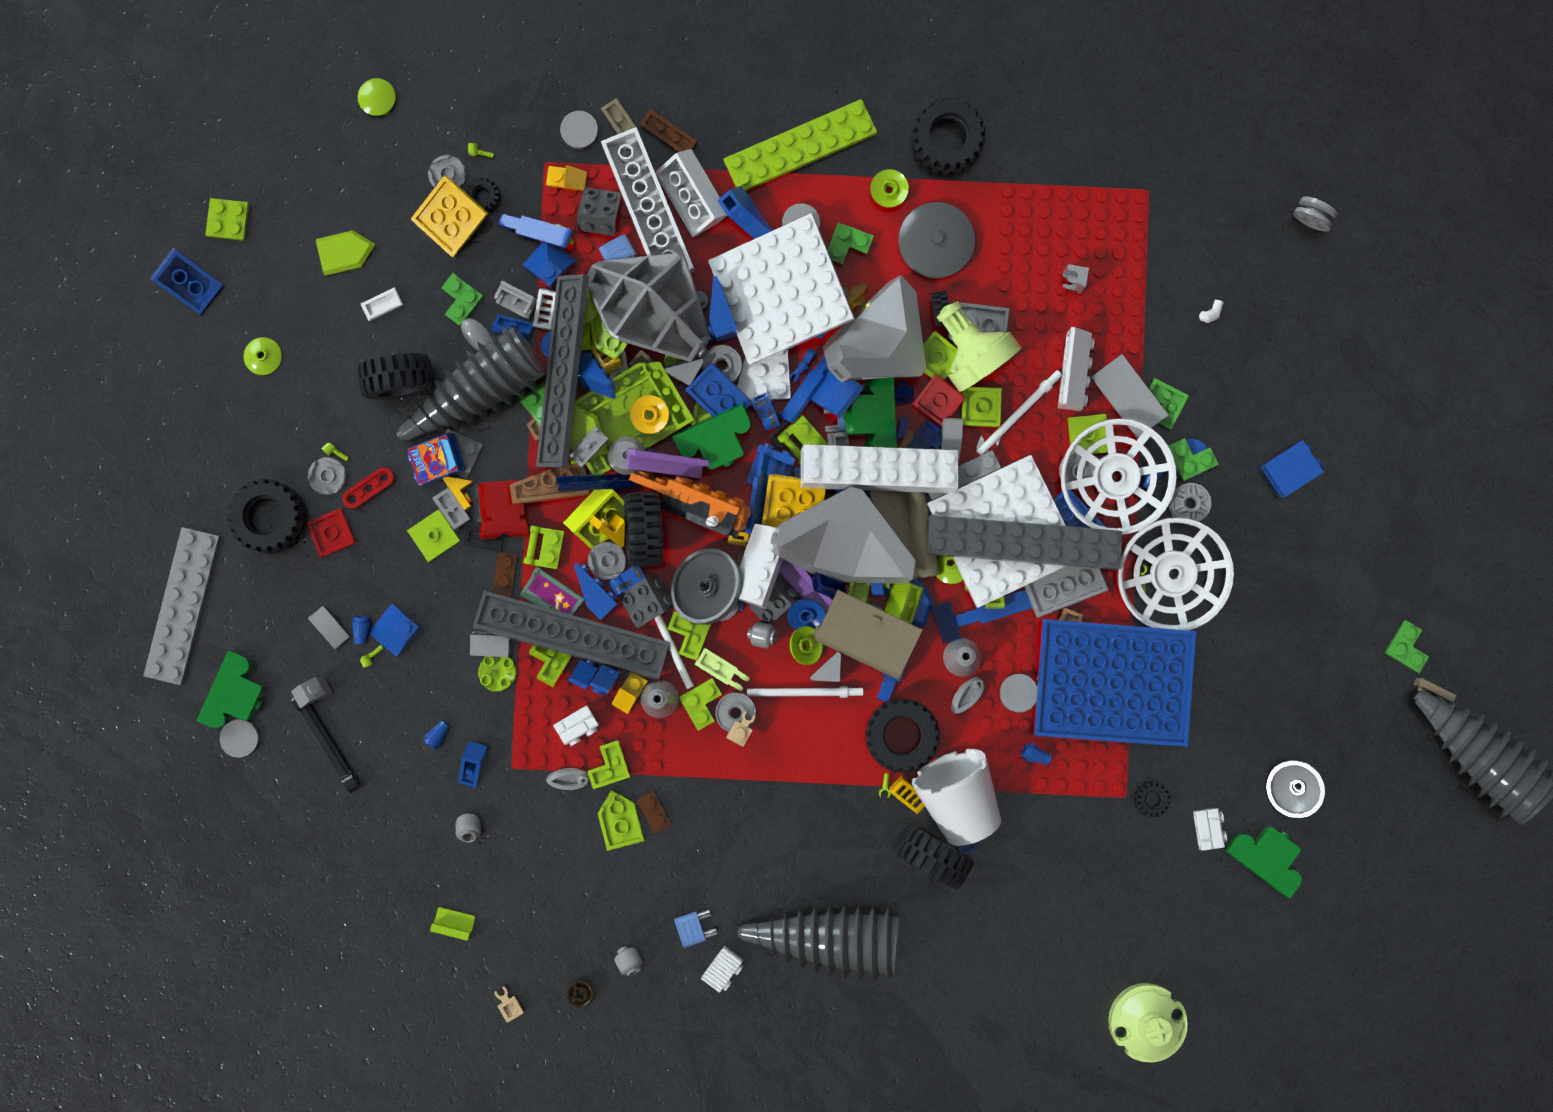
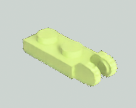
(720, 668)

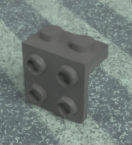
(598, 211)
(646, 600)
(780, 600)

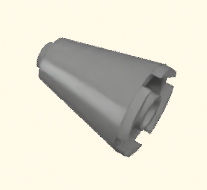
(953, 657)
(669, 698)

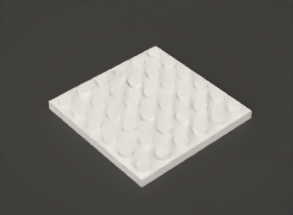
(781, 289)
(1009, 495)

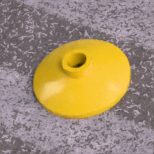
(640, 409)

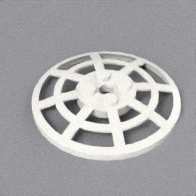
(1130, 475)
(1183, 582)

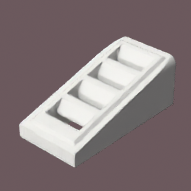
(542, 291)

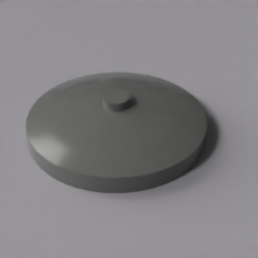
(936, 240)
(706, 586)

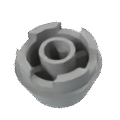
(619, 451)

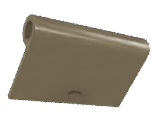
(909, 519)
(867, 634)

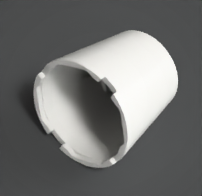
(960, 796)

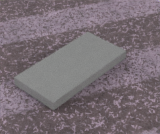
(1129, 394)
(1064, 588)

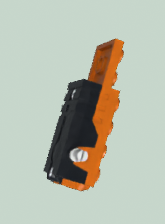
(697, 502)

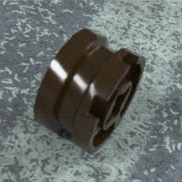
(580, 985)

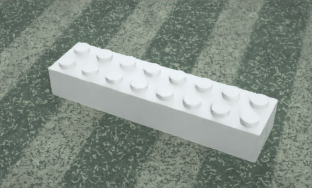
(643, 195)
(879, 468)

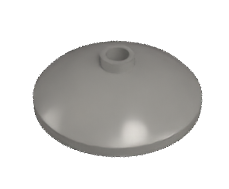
(1287, 796)

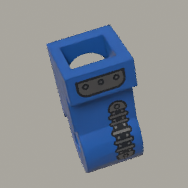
(766, 411)
(627, 580)

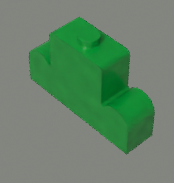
(874, 414)
(716, 437)
(232, 693)
(1268, 858)

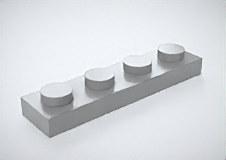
(973, 471)

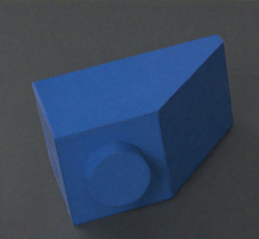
(584, 674)
(472, 764)

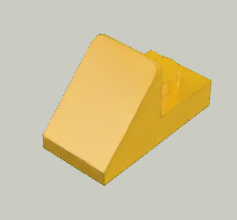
(566, 178)
(457, 487)
(613, 529)
(629, 692)

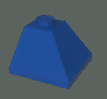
(549, 263)
(394, 630)

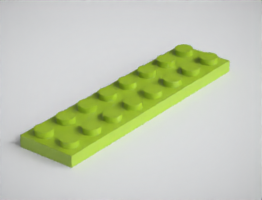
(800, 146)

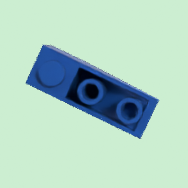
(744, 212)
(594, 378)
(595, 596)
(605, 680)

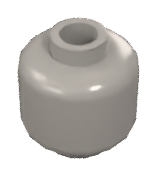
(762, 635)
(468, 828)
(628, 961)

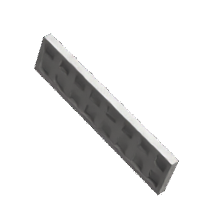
(181, 606)

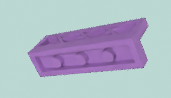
(665, 463)
(803, 584)

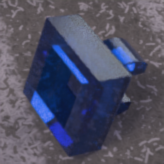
(903, 393)

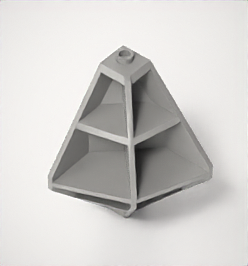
(651, 304)
(881, 338)
(844, 542)

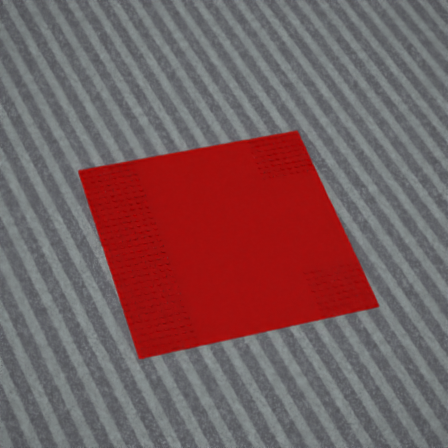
(1017, 263)

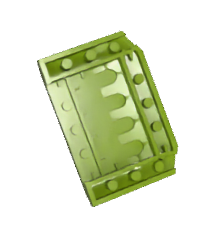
(615, 413)

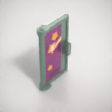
(552, 593)

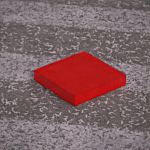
(939, 399)
(331, 532)

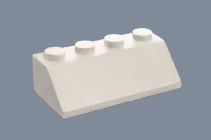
(691, 192)
(1075, 369)
(759, 567)

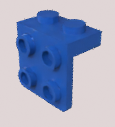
(778, 462)

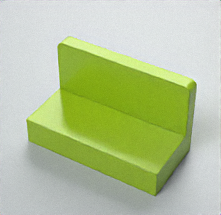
(903, 601)
(453, 923)

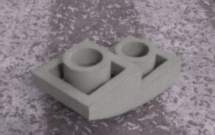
(952, 434)
(328, 627)

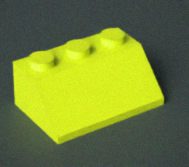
(601, 504)

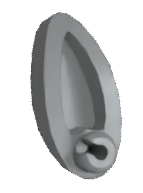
(474, 332)
(967, 695)
(568, 779)

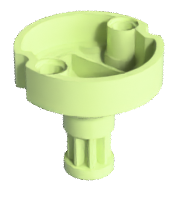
(977, 351)
(1147, 1022)

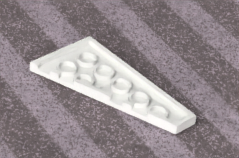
(766, 376)

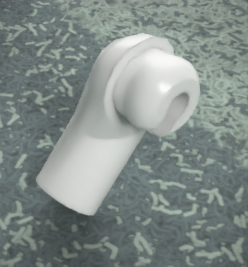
(1213, 314)

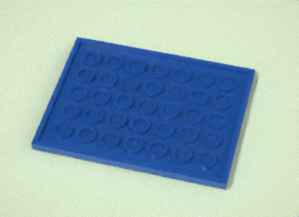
(1114, 683)

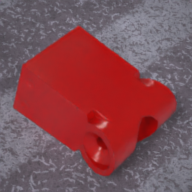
(498, 512)

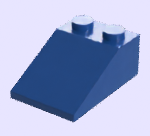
(186, 280)
(722, 323)

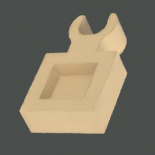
(740, 731)
(509, 1007)

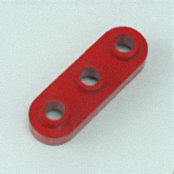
(359, 489)

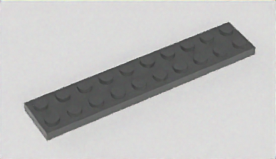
(562, 371)
(1024, 542)
(571, 635)

